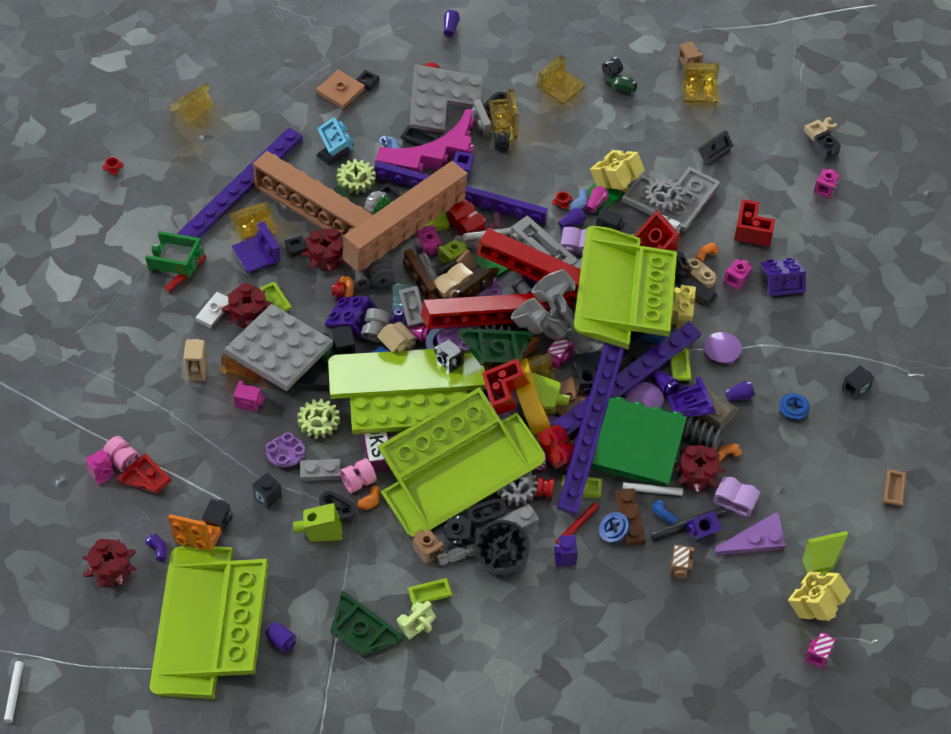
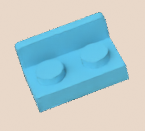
(335, 136)

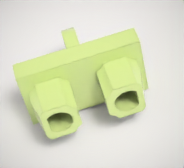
(419, 620)

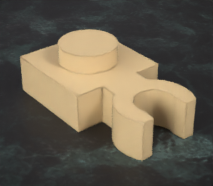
(817, 127)

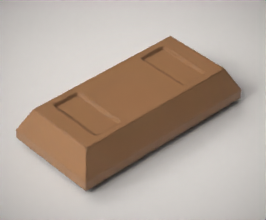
(894, 488)

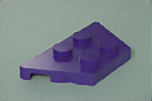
(692, 400)

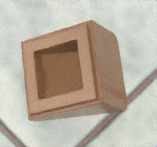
(467, 260)

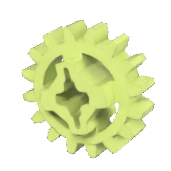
(364, 173)
(318, 418)

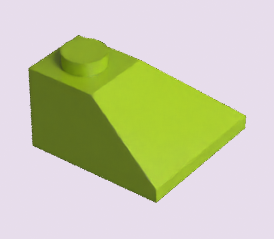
(824, 552)

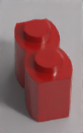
(465, 218)
(557, 445)

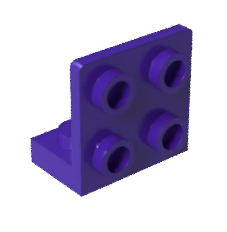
(258, 251)
(784, 276)
(350, 312)

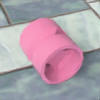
(120, 453)
(364, 472)

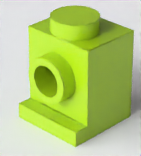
(451, 251)

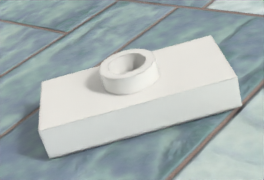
(212, 310)

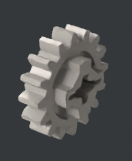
(663, 195)
(526, 489)

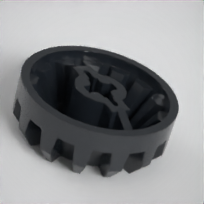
(503, 534)

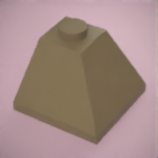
(724, 413)

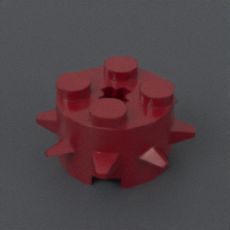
(324, 249)
(245, 304)
(699, 467)
(109, 562)

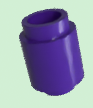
(280, 636)

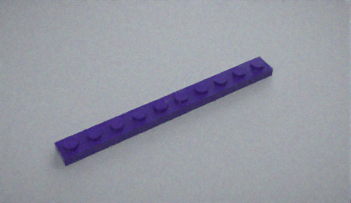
(237, 188)
(476, 196)
(636, 372)
(590, 429)

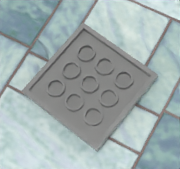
(278, 347)

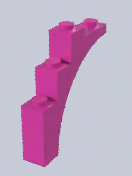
(433, 154)

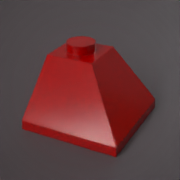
(658, 233)

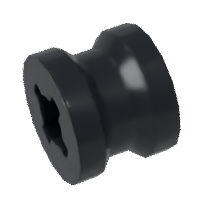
(612, 67)
(501, 140)

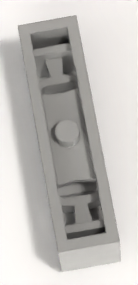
(541, 241)

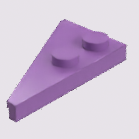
(761, 537)

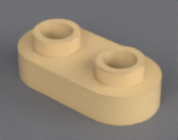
(699, 272)

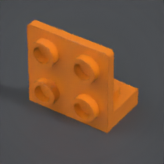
(194, 532)

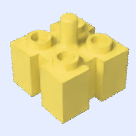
(617, 170)
(683, 305)
(819, 596)

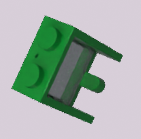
(175, 254)

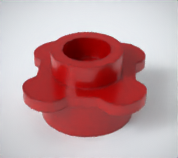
(112, 165)
(562, 200)
(337, 290)

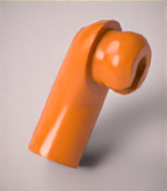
(709, 248)
(349, 286)
(728, 449)
(371, 500)

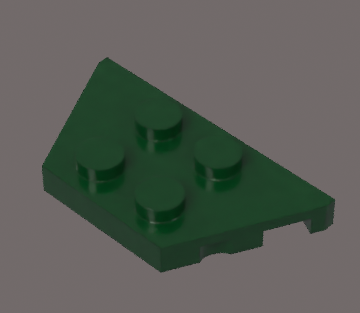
(495, 346)
(361, 628)

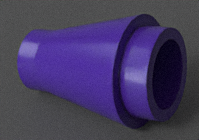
(451, 20)
(573, 218)
(666, 382)
(740, 392)

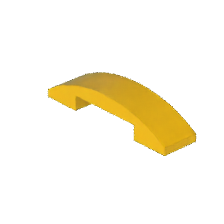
(532, 404)

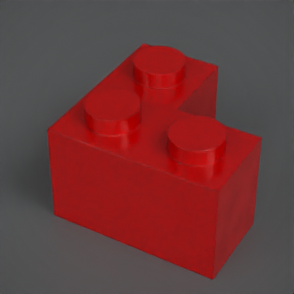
(751, 227)
(502, 381)

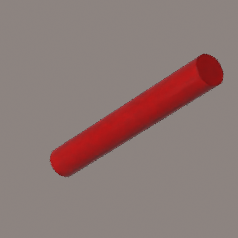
(179, 278)
(581, 520)

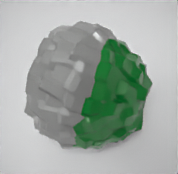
(376, 202)

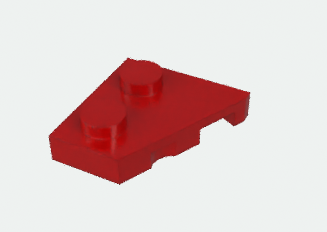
(145, 475)

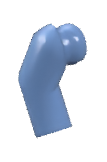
(389, 142)
(582, 201)

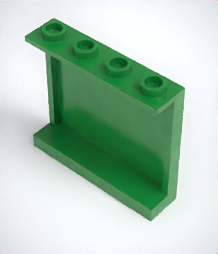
(639, 442)

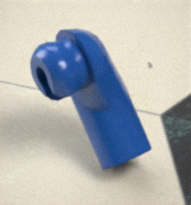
(659, 509)

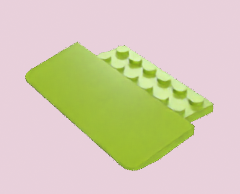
(623, 287)
(398, 388)
(455, 461)
(207, 621)

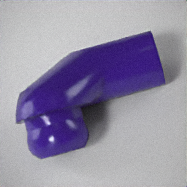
(398, 316)
(159, 544)

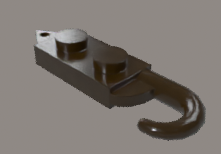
(477, 283)

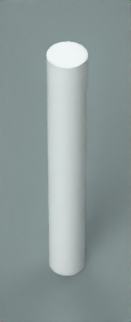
(478, 235)
(653, 489)
(13, 693)

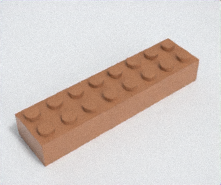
(306, 195)
(404, 216)

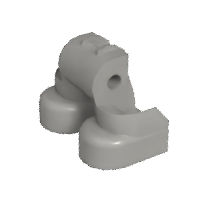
(538, 320)

